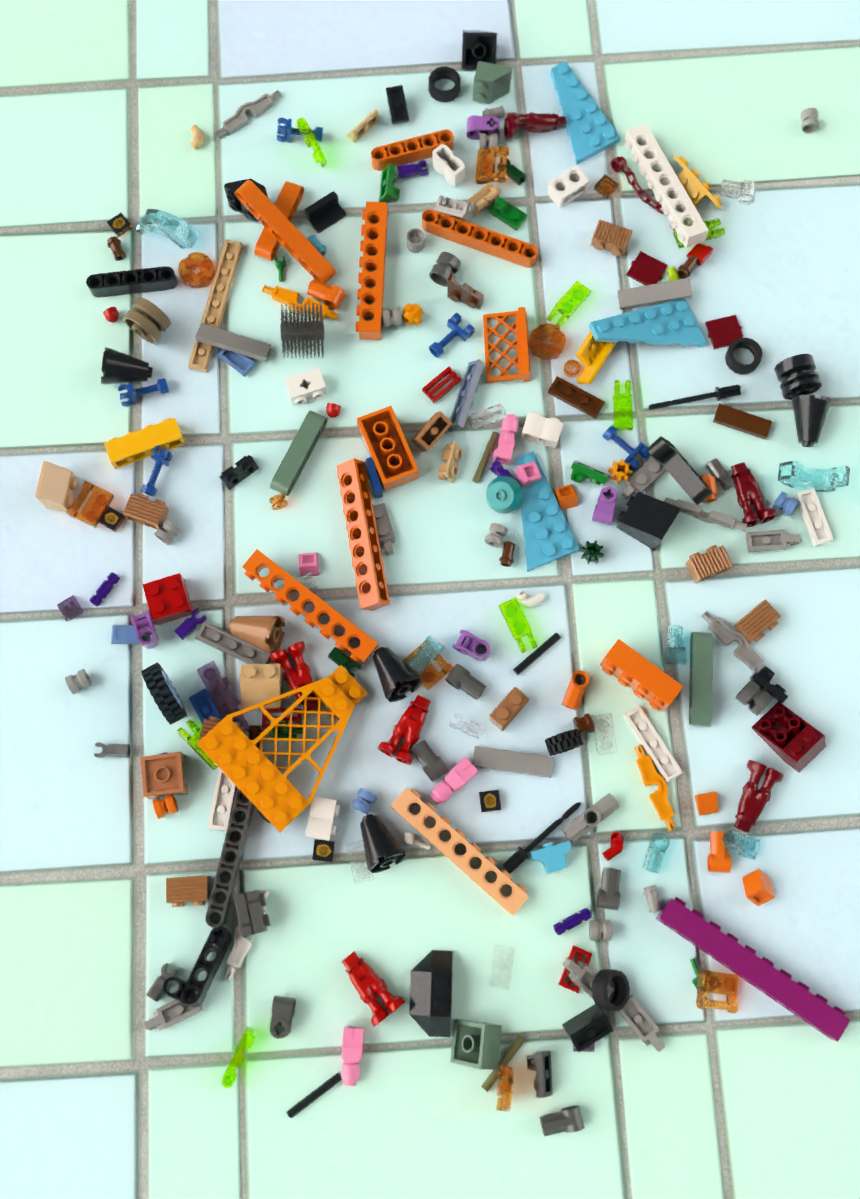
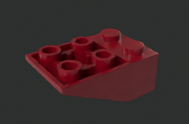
(790, 736)

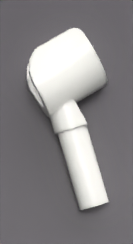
(409, 839)

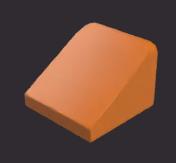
(566, 497)
(706, 803)

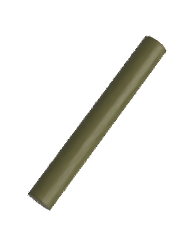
(486, 455)
(504, 1062)

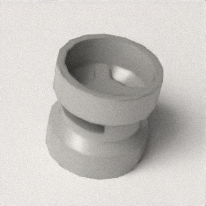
(809, 120)
(492, 141)
(415, 240)
(392, 316)
(167, 532)
(496, 535)
(80, 680)
(600, 930)

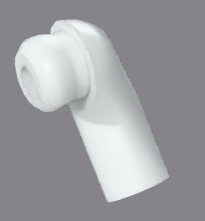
(530, 601)

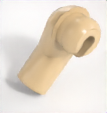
(198, 138)

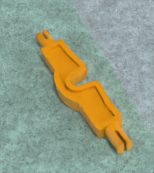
(287, 296)
(658, 798)

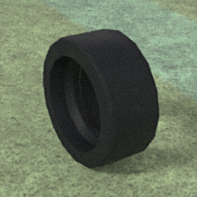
(444, 73)
(746, 343)
(621, 990)

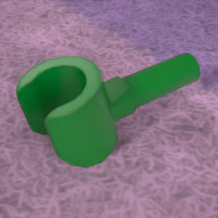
(280, 265)
(282, 730)
(272, 734)
(696, 970)

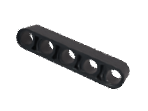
(123, 280)

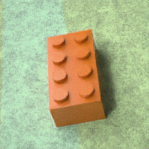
(388, 448)
(641, 676)

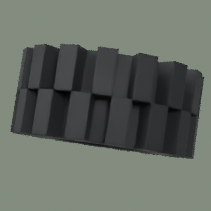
(564, 742)

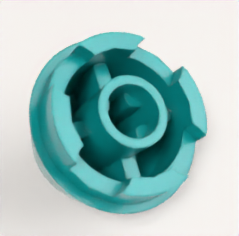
(504, 494)

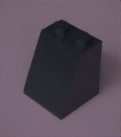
(647, 519)

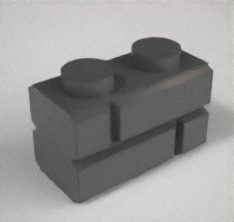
(251, 913)

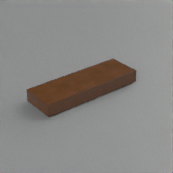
(576, 397)
(742, 421)

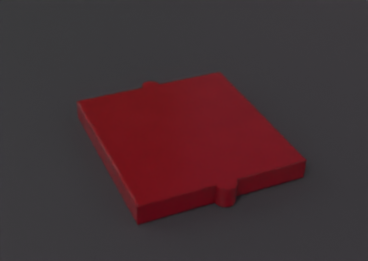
(646, 269)
(723, 331)

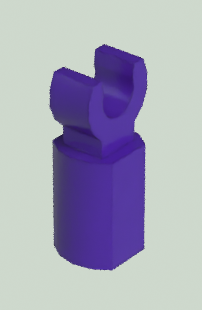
(412, 170)
(498, 470)
(189, 624)

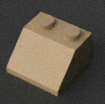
(55, 487)
(259, 684)

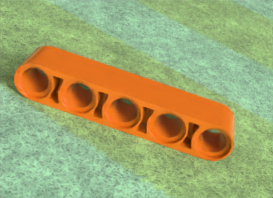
(421, 146)
(287, 203)

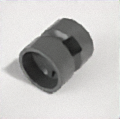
(446, 265)
(754, 697)

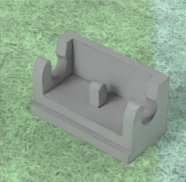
(455, 208)

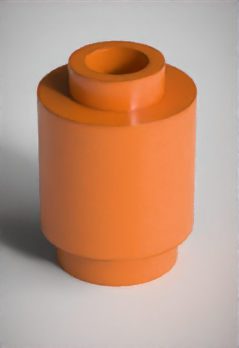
(711, 482)

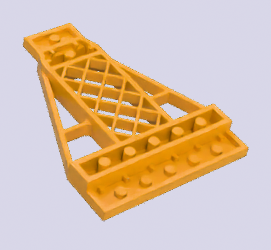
(255, 773)

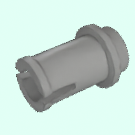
(498, 112)
(652, 899)

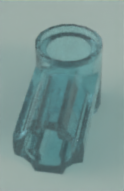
(675, 651)
(427, 652)
(745, 845)
(654, 855)

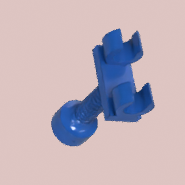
(318, 131)
(437, 348)
(131, 393)
(611, 434)
(149, 488)

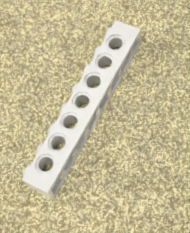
(666, 186)

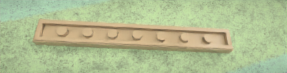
(217, 301)

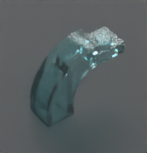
(169, 226)
(804, 478)

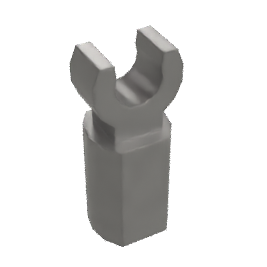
(718, 471)
(113, 750)
(156, 990)

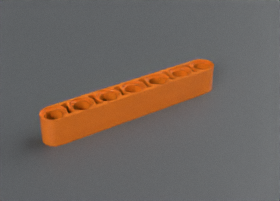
(285, 232)
(484, 245)

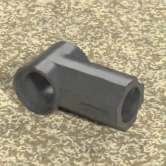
(461, 679)
(432, 764)
(609, 894)
(567, 1120)

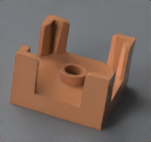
(163, 775)

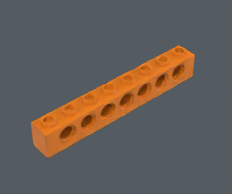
(377, 213)
(362, 535)
(259, 561)

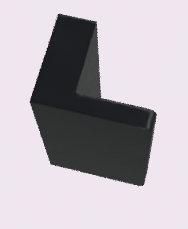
(325, 212)
(588, 1027)

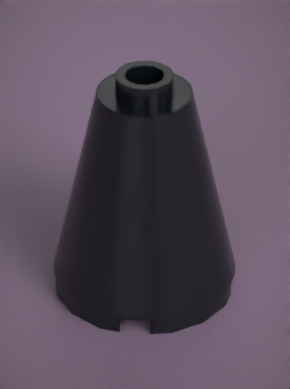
(123, 368)
(810, 417)
(394, 675)
(379, 845)

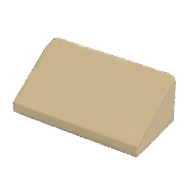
(364, 126)

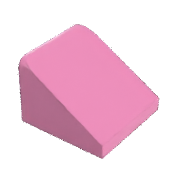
(528, 473)
(309, 564)

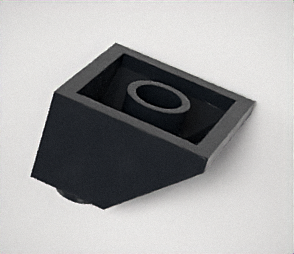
(478, 46)

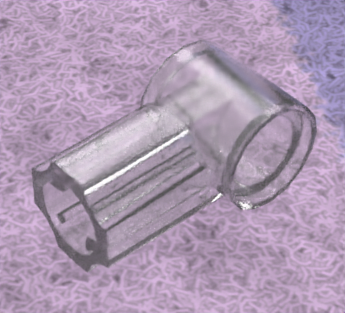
(743, 191)

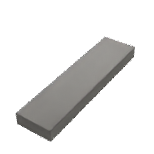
(654, 293)
(233, 342)
(231, 645)
(512, 761)

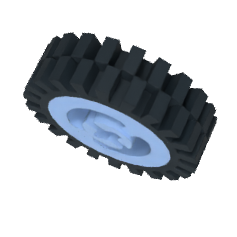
(164, 693)

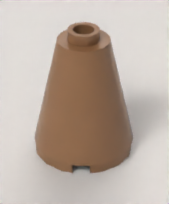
(259, 631)

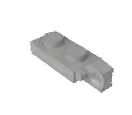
(643, 478)
(384, 528)
(770, 540)
(583, 976)
(172, 1014)
(641, 1023)

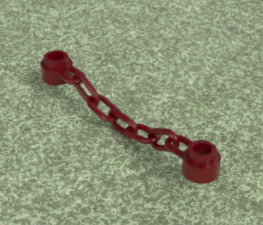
(619, 164)

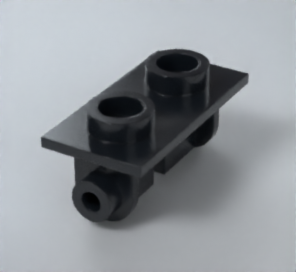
(244, 468)

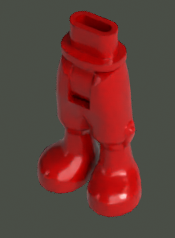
(298, 677)
(408, 727)
(367, 985)

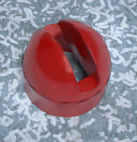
(111, 314)
(333, 410)

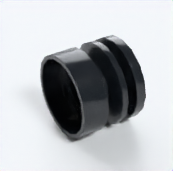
(797, 376)

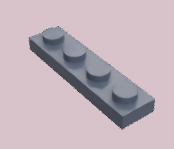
(466, 394)

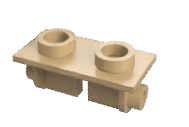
(484, 197)
(452, 454)

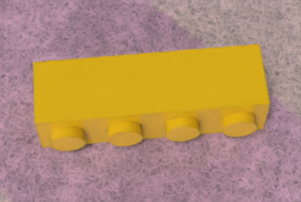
(141, 443)

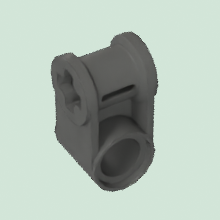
(282, 1012)

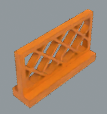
(522, 346)

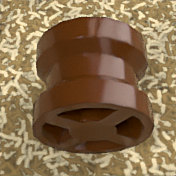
(584, 724)

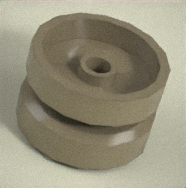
(147, 320)

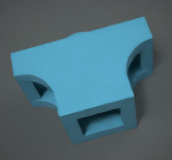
(552, 856)

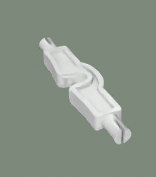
(240, 949)

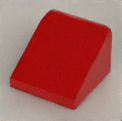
(702, 252)

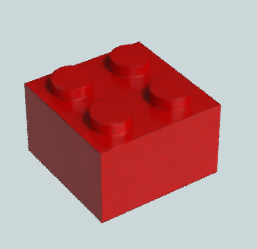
(168, 599)

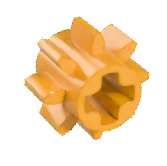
(412, 314)
(620, 466)

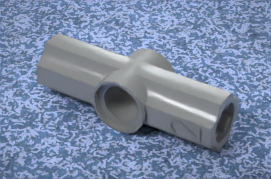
(580, 825)

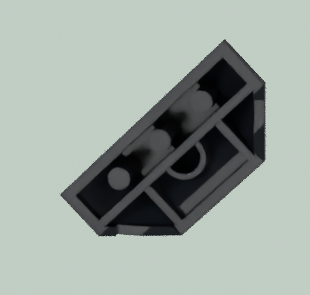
(432, 993)

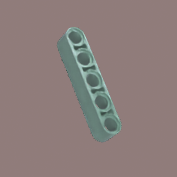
(298, 453)
(700, 679)

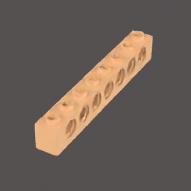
(410, 797)

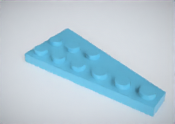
(585, 122)
(655, 325)
(543, 523)

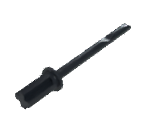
(719, 393)
(522, 854)

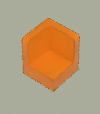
(758, 887)

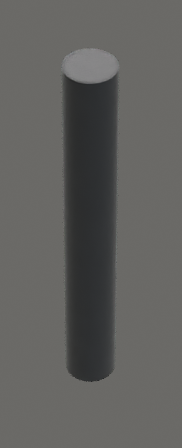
(537, 653)
(314, 1095)

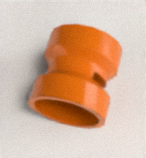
(165, 806)

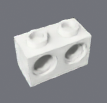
(569, 189)

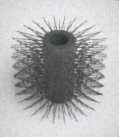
(306, 330)

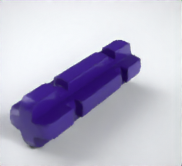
(104, 589)
(572, 921)

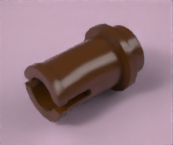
(114, 244)
(685, 269)
(507, 554)
(254, 732)

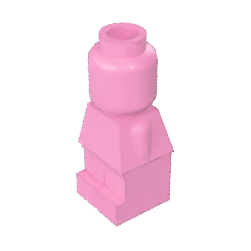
(506, 441)
(454, 781)
(351, 1053)

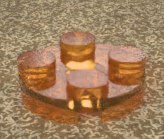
(200, 279)
(544, 351)
(504, 1088)

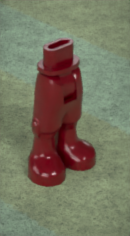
(531, 123)
(749, 492)
(754, 799)

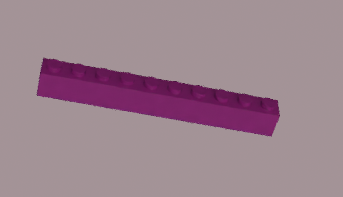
(753, 969)

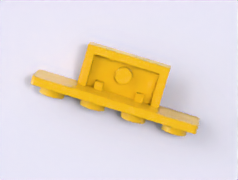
(695, 189)
(592, 356)

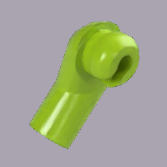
(673, 275)

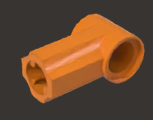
(329, 295)
(574, 691)
(719, 857)

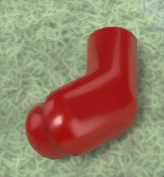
(616, 846)

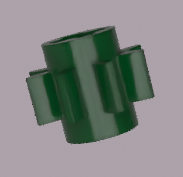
(596, 548)

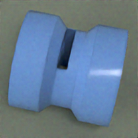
(785, 504)
(362, 805)

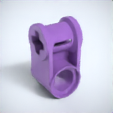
(481, 124)
(605, 508)
(145, 626)
(470, 645)

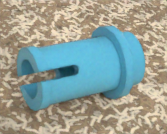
(315, 242)

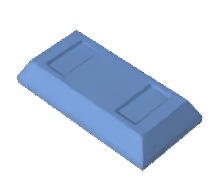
(239, 362)
(125, 635)

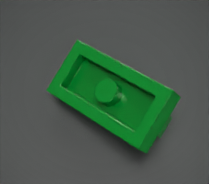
(387, 190)
(507, 213)
(580, 470)

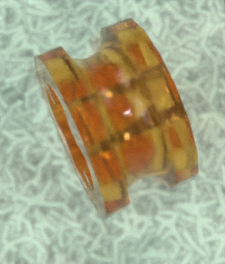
(571, 374)
(278, 501)

